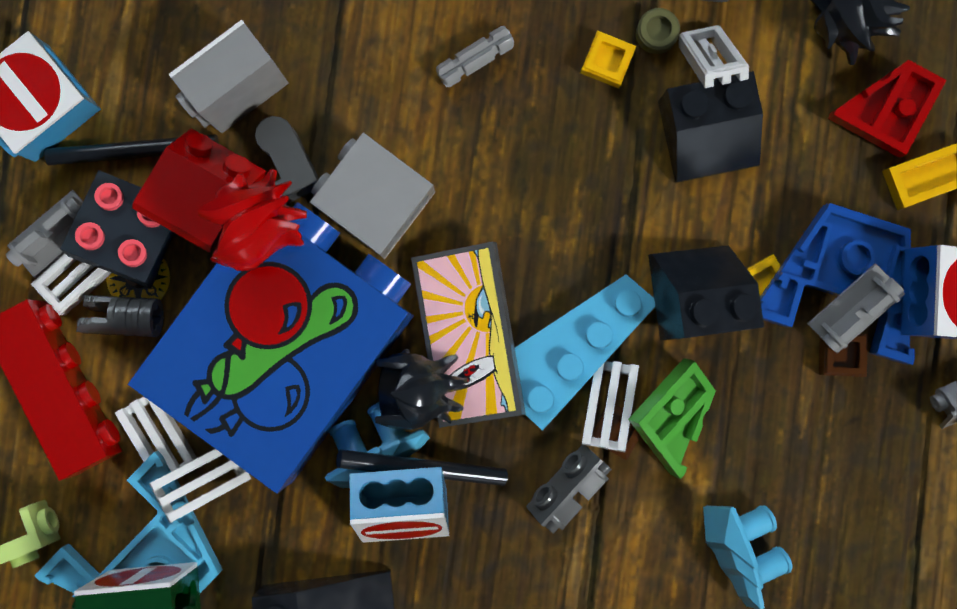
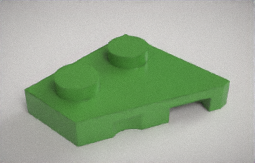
(674, 414)

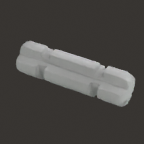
(475, 56)

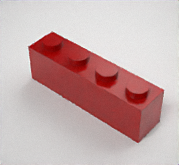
(54, 390)

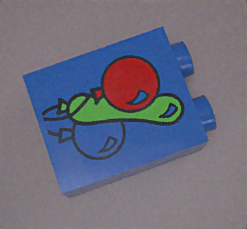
(276, 352)

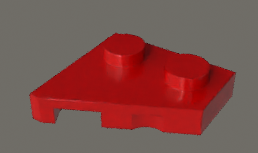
(892, 108)

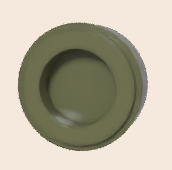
(657, 31)

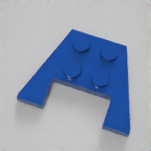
(830, 258)

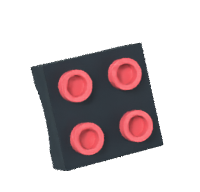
(115, 235)

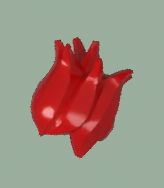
(252, 221)

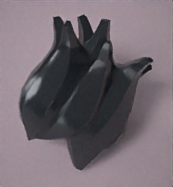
(855, 21)
(414, 390)

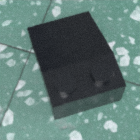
(348, 591)

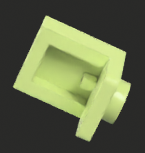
(41, 529)

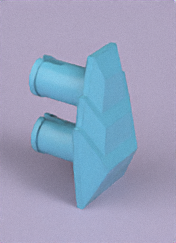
(394, 443)
(730, 541)

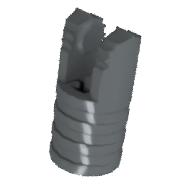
(124, 316)

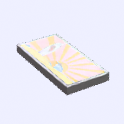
(469, 316)

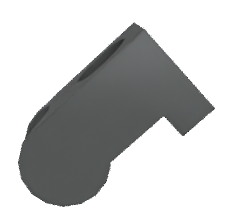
(289, 156)

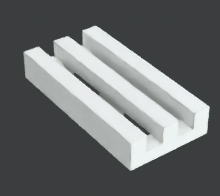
(704, 58)
(77, 295)
(616, 369)
(139, 440)
(165, 499)

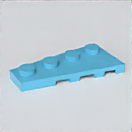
(572, 348)

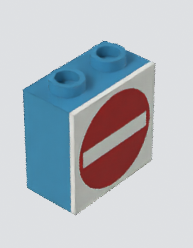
(38, 99)
(399, 504)

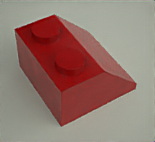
(188, 178)

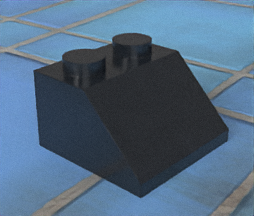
(712, 127)
(703, 293)

